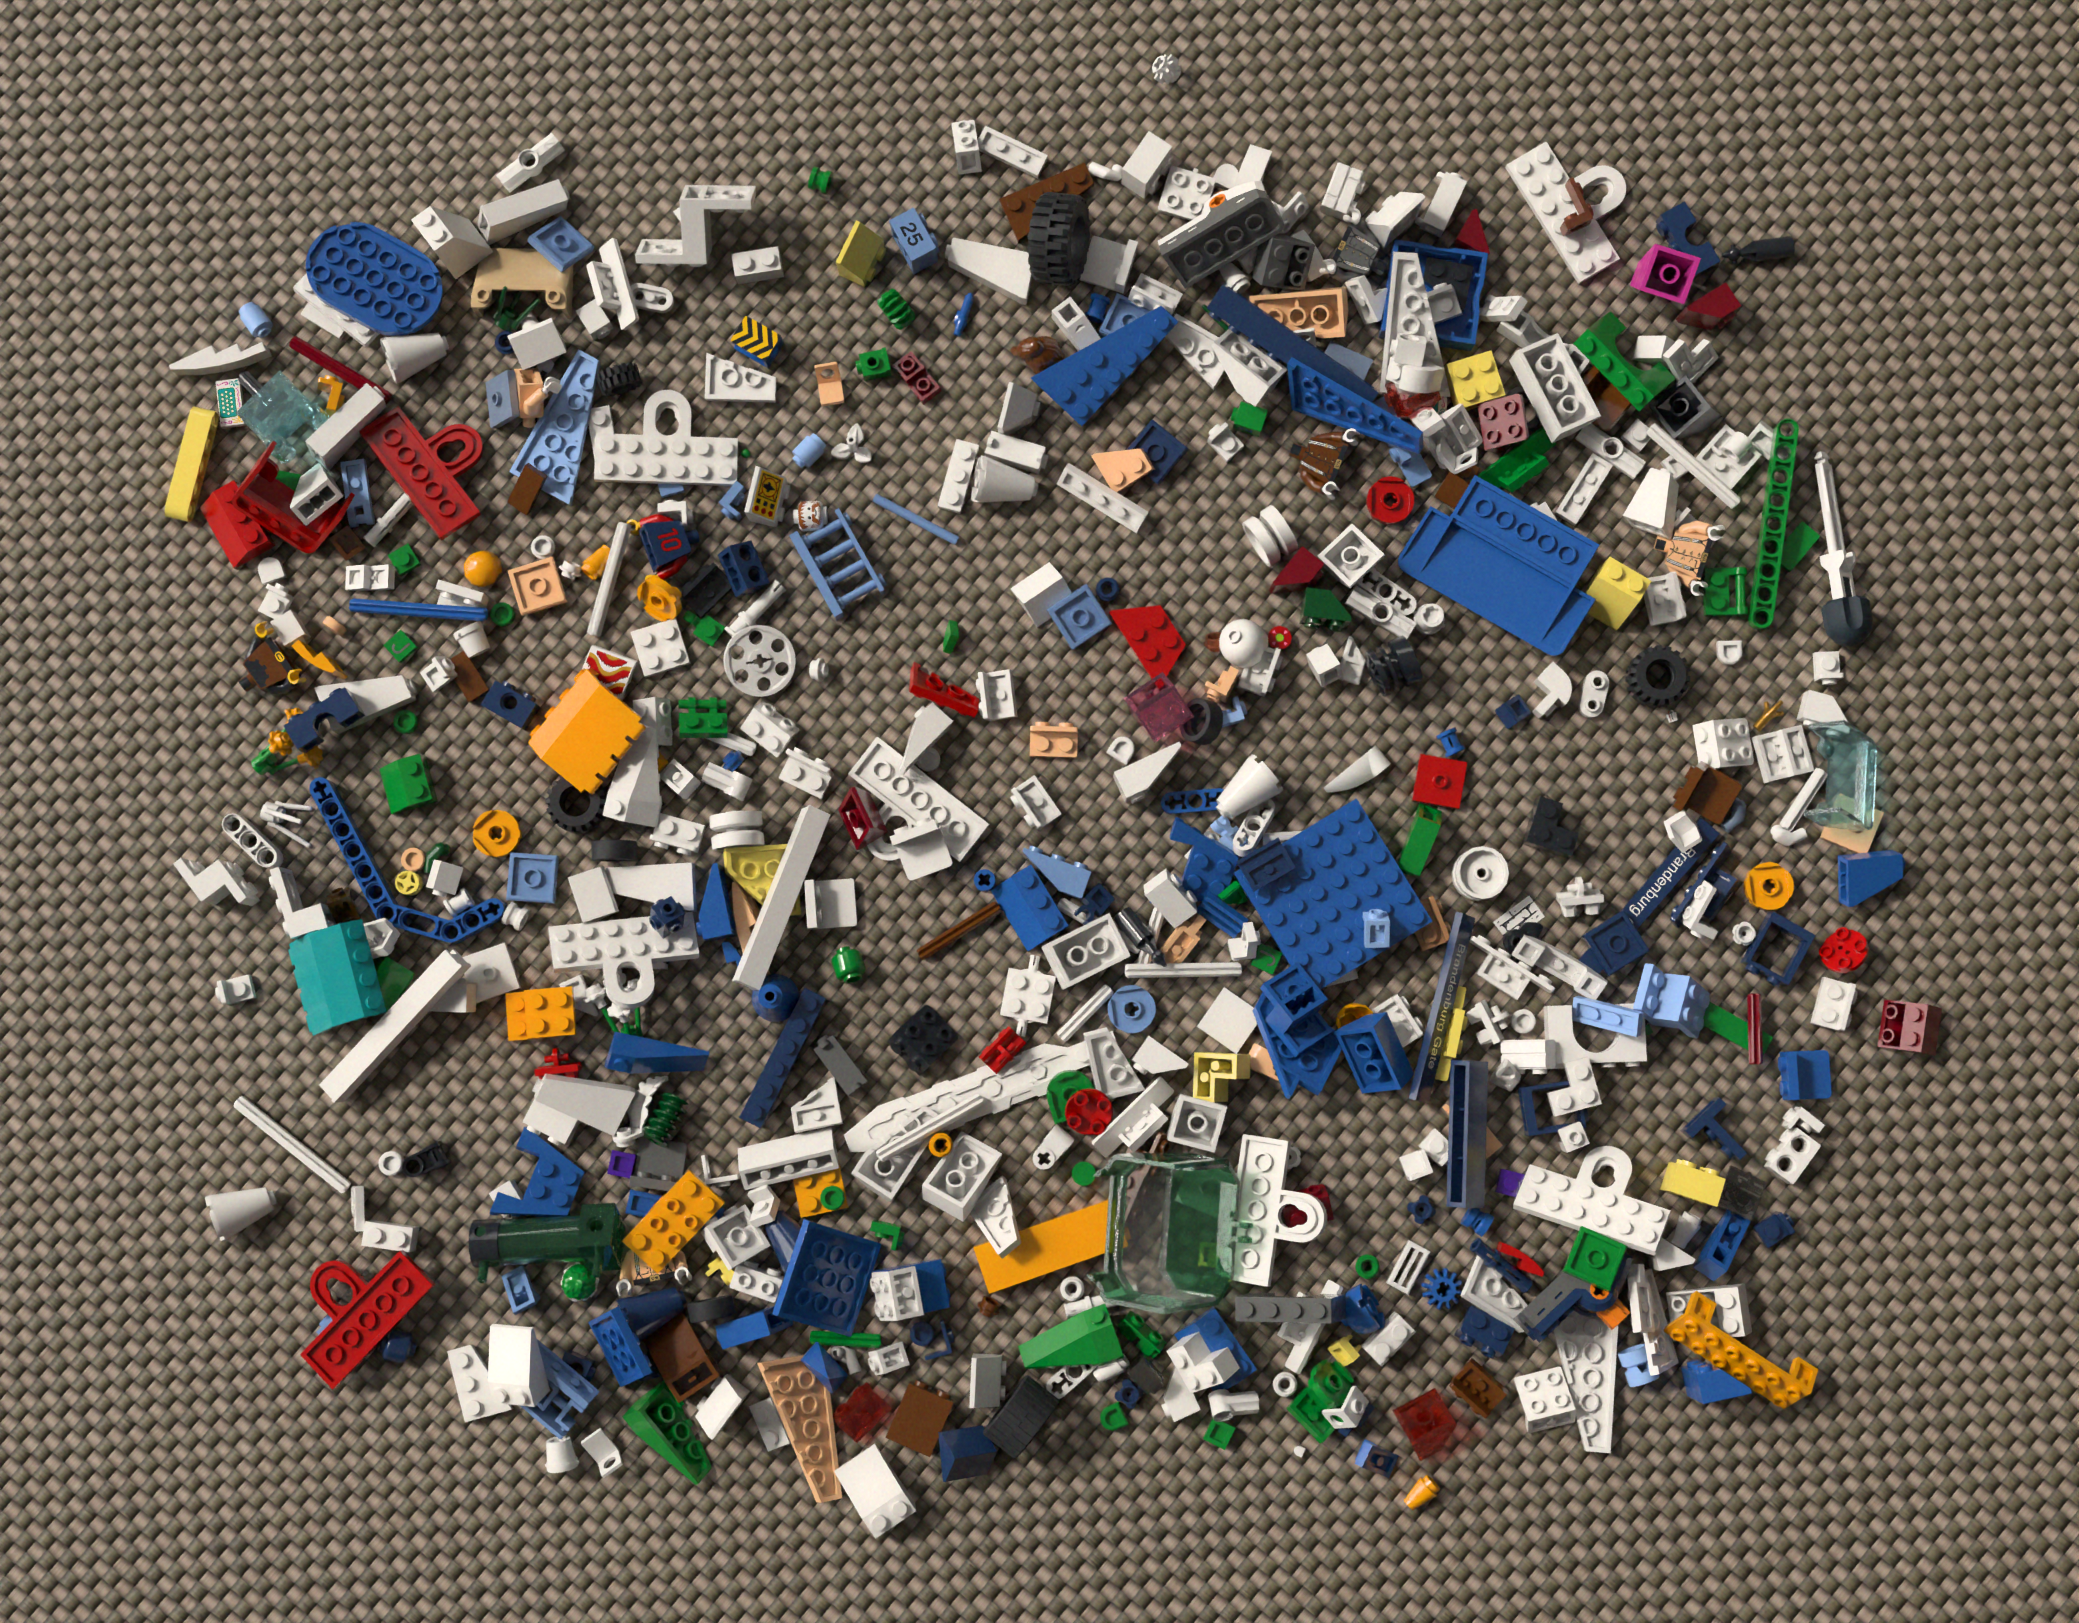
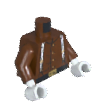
(1323, 459)

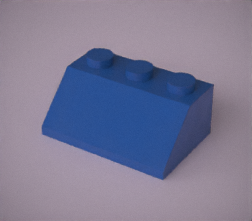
(1029, 908)
(1375, 1053)
(1217, 1337)
(1709, 1383)

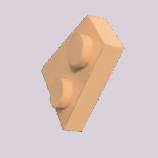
(1123, 467)

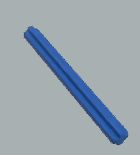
(418, 609)

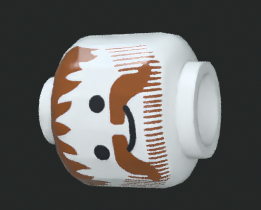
(810, 515)

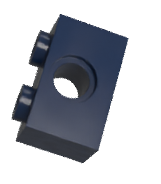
(497, 700)

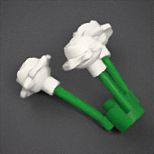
(595, 995)

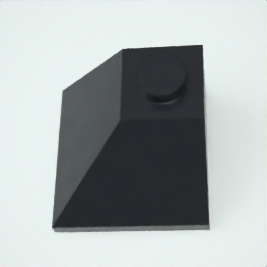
(1685, 410)

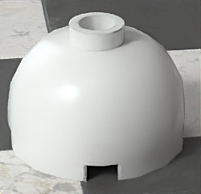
(1243, 642)

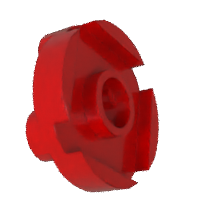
(1381, 511)

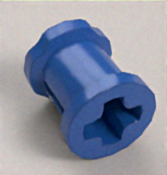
(1097, 308)
(1454, 739)
(984, 872)

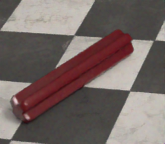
(1755, 1037)

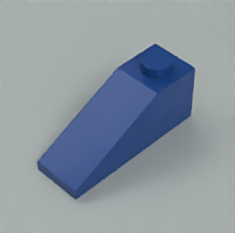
(1721, 1246)

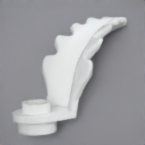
(638, 1112)

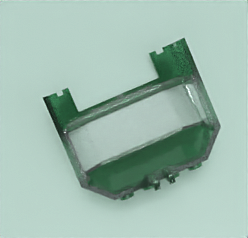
(1169, 1231)

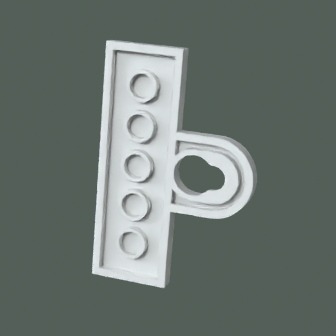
(1543, 187)
(666, 458)
(914, 799)
(617, 945)
(1261, 1201)
(1600, 1209)

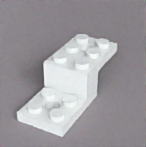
(297, 920)

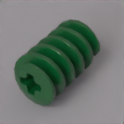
(664, 1119)

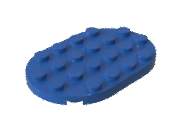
(374, 279)

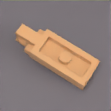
(1183, 939)

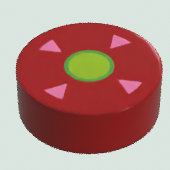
(1279, 638)

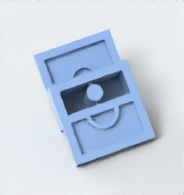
(1671, 1000)

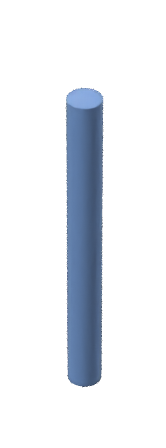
(916, 519)

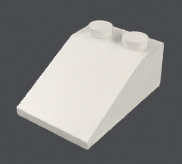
(1394, 217)
(1247, 367)
(1139, 776)
(1085, 951)
(961, 1176)
(515, 1366)
(721, 1405)
(875, 1491)

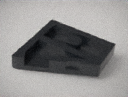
(1443, 271)

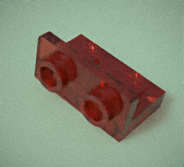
(861, 1412)

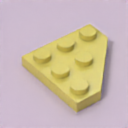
(755, 869)

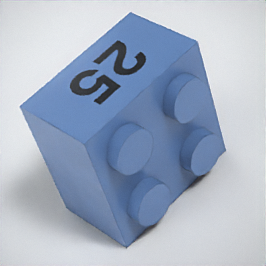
(914, 241)

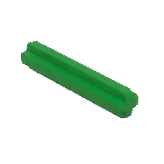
(836, 1339)

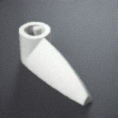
(1360, 771)

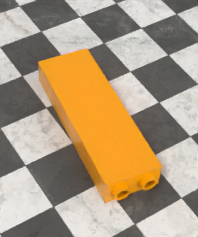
(1046, 1247)

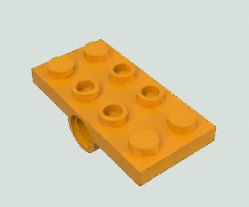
(673, 1221)

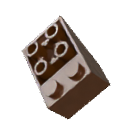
(682, 1357)

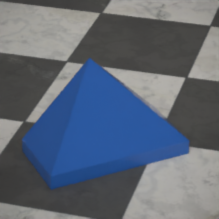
(824, 1367)

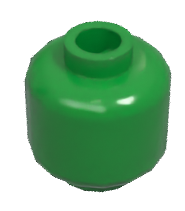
(848, 965)

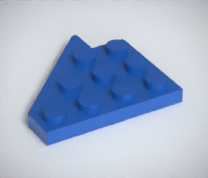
(1307, 1069)

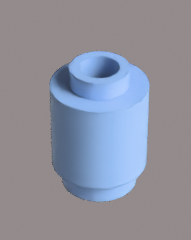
(255, 320)
(808, 451)

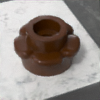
(989, 1306)

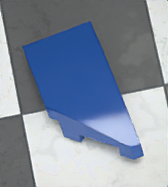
(731, 953)

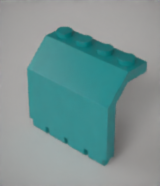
(336, 976)

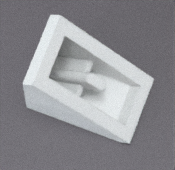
(1651, 348)

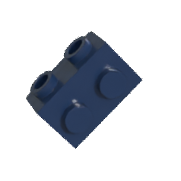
(1484, 1333)

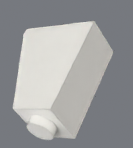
(314, 494)
(1654, 504)

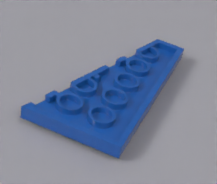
(1331, 402)

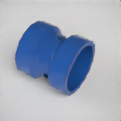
(1477, 1220)

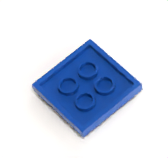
(620, 1346)

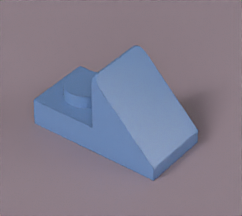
(520, 1290)

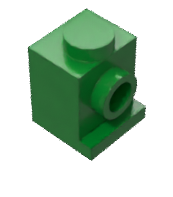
(880, 370)

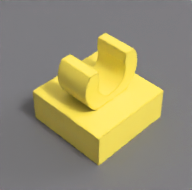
(1344, 1351)

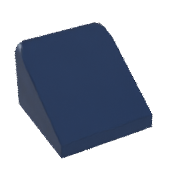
(1513, 711)

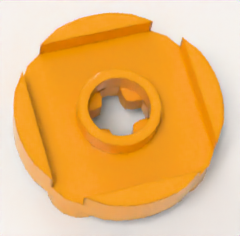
(653, 591)
(510, 833)
(1776, 875)

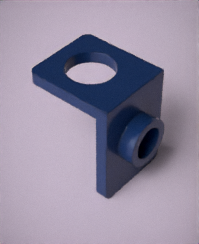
(949, 1338)

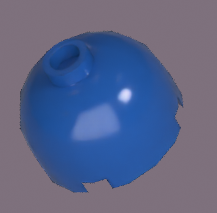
(1362, 1311)

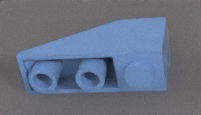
(1063, 876)

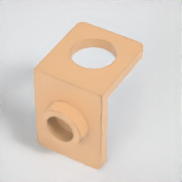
(829, 387)

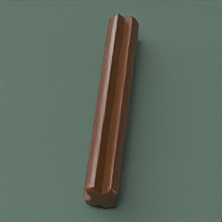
(959, 930)

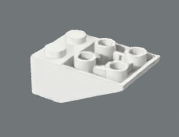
(1730, 1313)

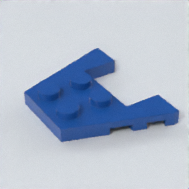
(1208, 864)
(550, 1187)

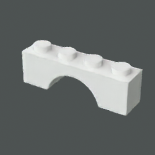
(1526, 332)

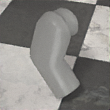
(847, 1356)

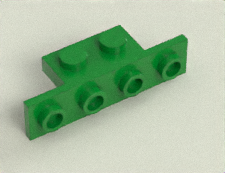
(1520, 463)

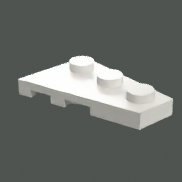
(1196, 347)
(736, 383)
(997, 1218)
(1492, 1295)
(472, 1384)

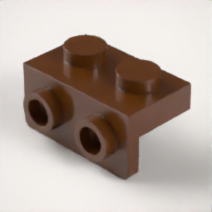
(1477, 1388)

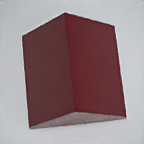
(861, 818)

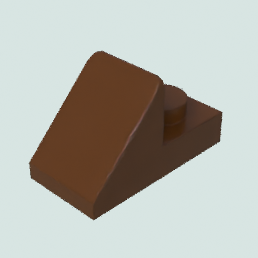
(1455, 486)

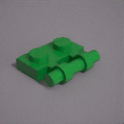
(702, 724)

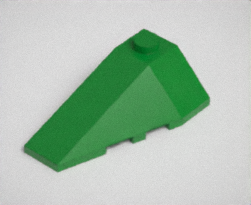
(1075, 1342)

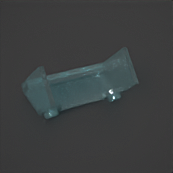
(1849, 777)

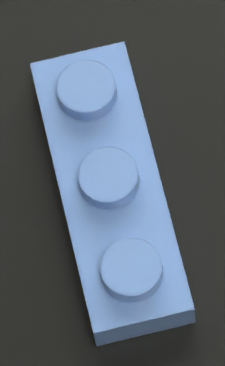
(1607, 1016)

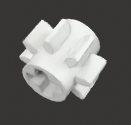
(1166, 69)

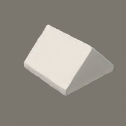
(537, 343)
(1041, 592)
(593, 894)
(1668, 1257)

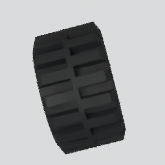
(1671, 662)
(581, 823)

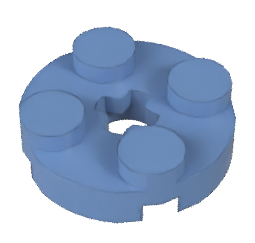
(1120, 1001)

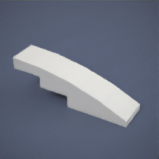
(211, 361)

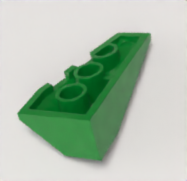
(665, 1428)

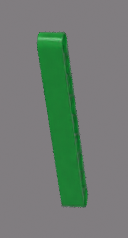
(1779, 514)

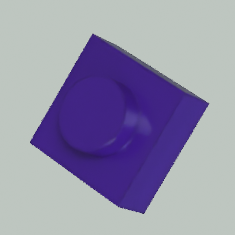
(621, 1164)
(1509, 1182)

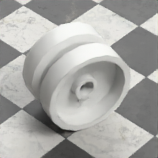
(1270, 535)
(737, 829)
(1469, 883)

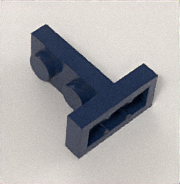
(1713, 1130)

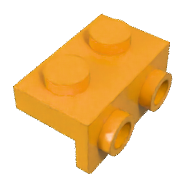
(334, 387)

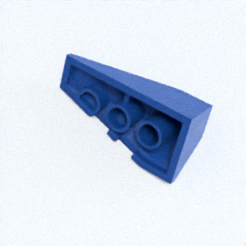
(645, 1055)

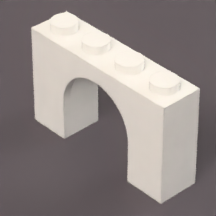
(1624, 1048)

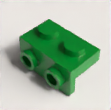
(1308, 1411)

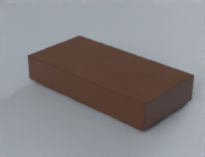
(527, 489)
(468, 677)

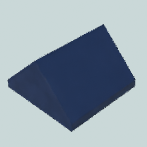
(965, 1453)

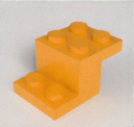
(541, 1013)

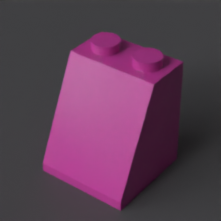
(1666, 273)

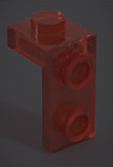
(1409, 405)

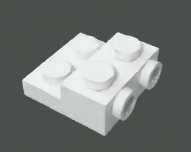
(734, 1236)

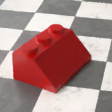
(237, 533)

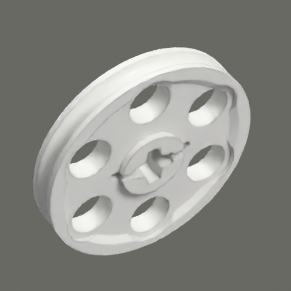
(750, 653)

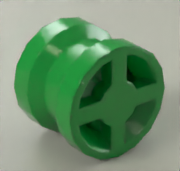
(820, 180)

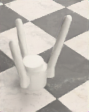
(276, 814)

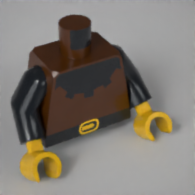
(269, 665)

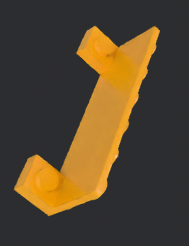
(1738, 1360)

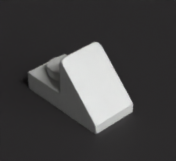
(1368, 302)
(679, 779)

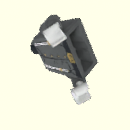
(1355, 252)

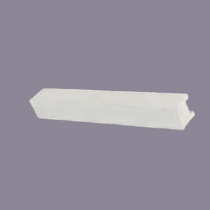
(781, 897)
(394, 1025)

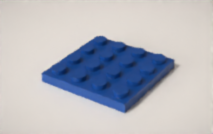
(827, 1278)

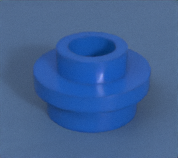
(732, 760)

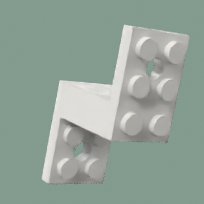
(695, 210)

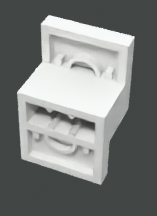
(217, 881)

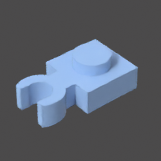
(1223, 827)

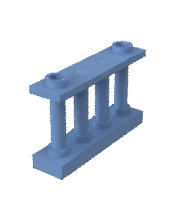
(826, 583)

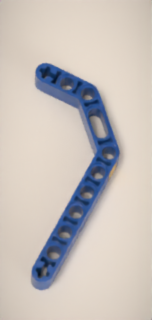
(377, 879)

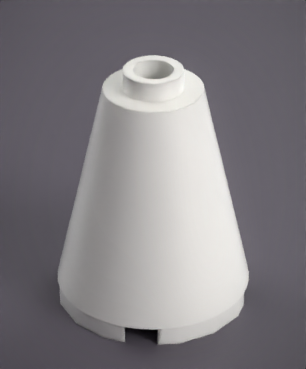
(412, 353)
(1001, 482)
(1248, 788)
(238, 1209)

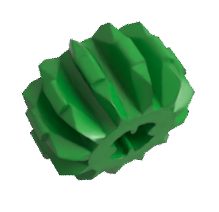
(896, 309)

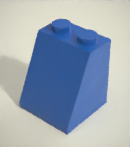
(931, 1283)

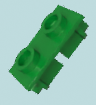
(1150, 1340)

